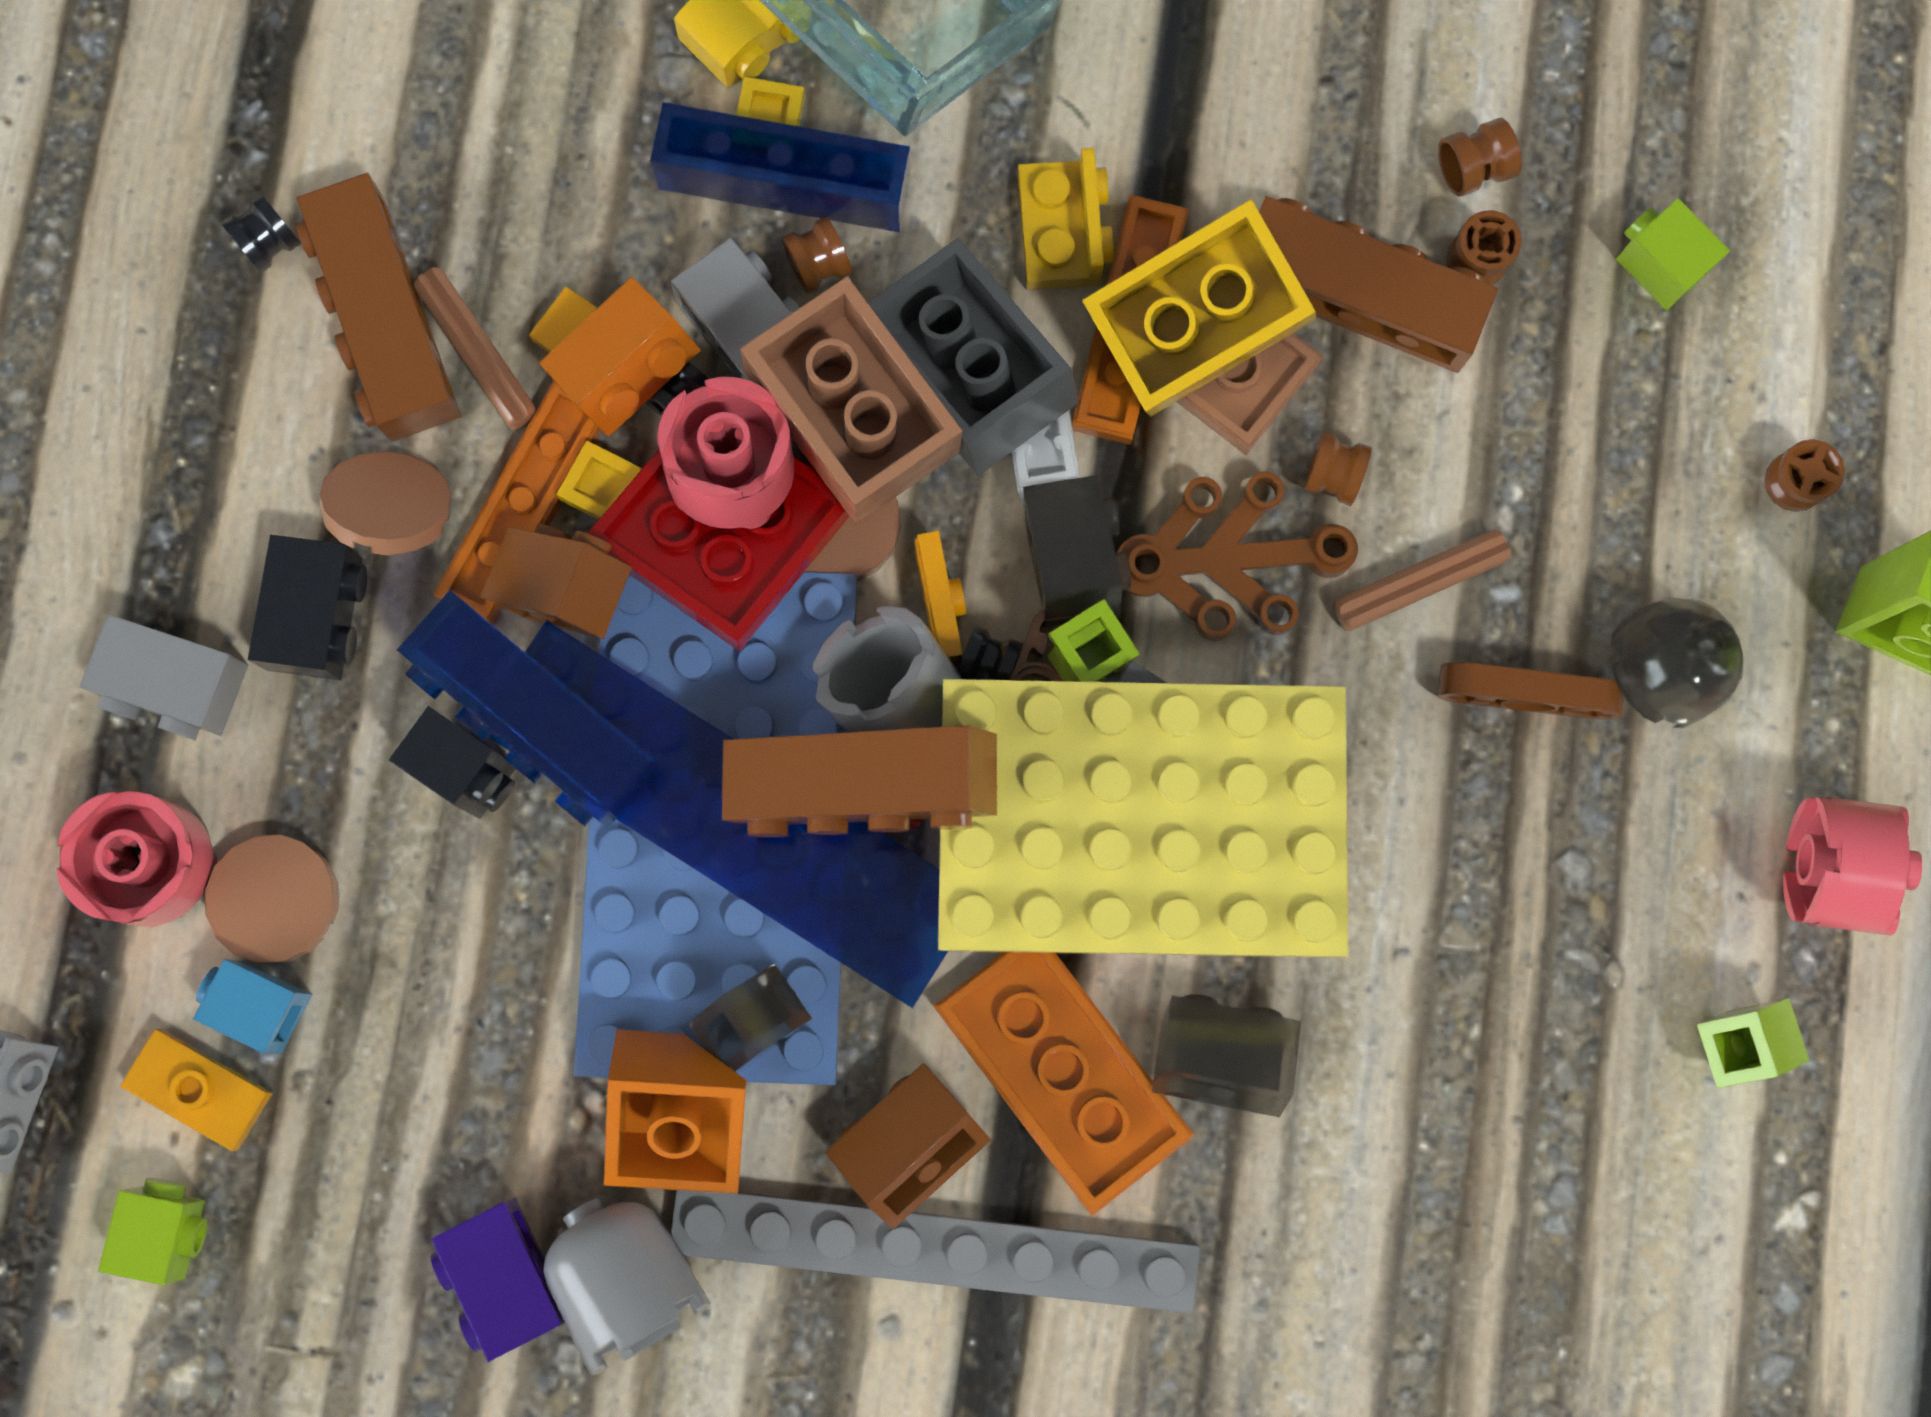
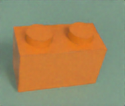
(620, 356)

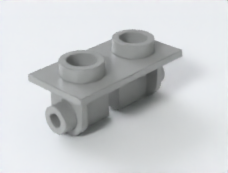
(22, 1079)

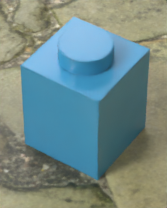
(250, 1005)

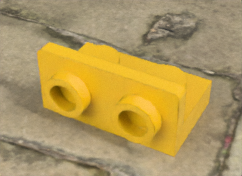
(1063, 223)

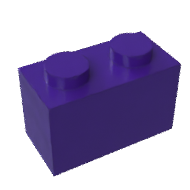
(497, 1280)

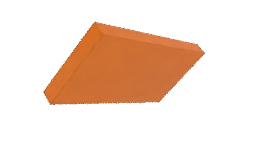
(1064, 1074)

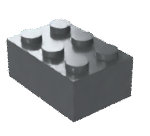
(977, 353)

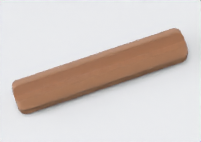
(475, 348)
(1422, 580)

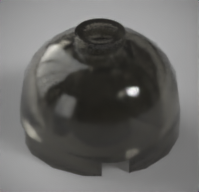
(1677, 660)

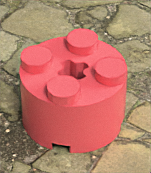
(726, 453)
(99, 859)
(1850, 865)

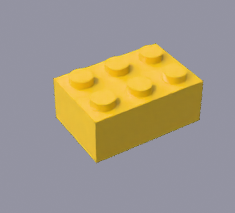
(1200, 308)

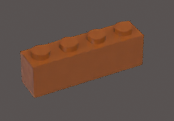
(1382, 287)
(377, 308)
(860, 777)

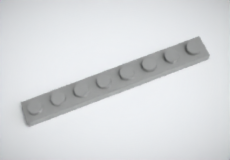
(937, 1250)

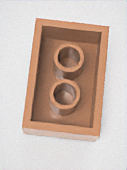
(852, 399)

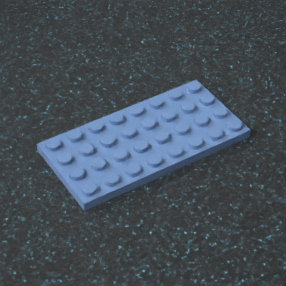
(656, 930)

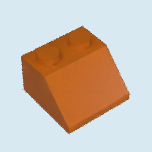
(672, 1115)

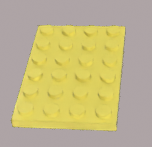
(1152, 821)

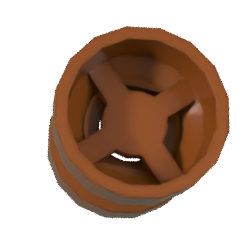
(1482, 156)
(1479, 255)

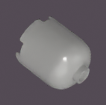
(883, 673)
(619, 1280)

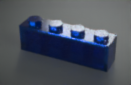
(781, 167)
(528, 709)

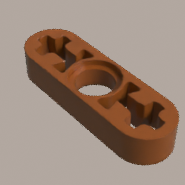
(1530, 690)

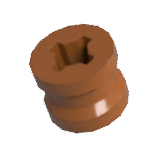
(816, 255)
(1337, 468)
(1820, 474)

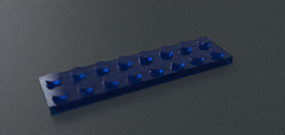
(841, 892)

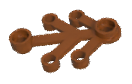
(1225, 559)

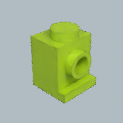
(1091, 646)

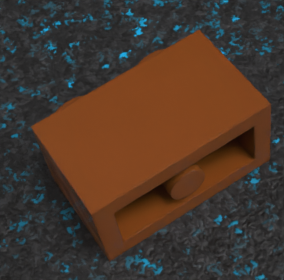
(557, 579)
(907, 1146)

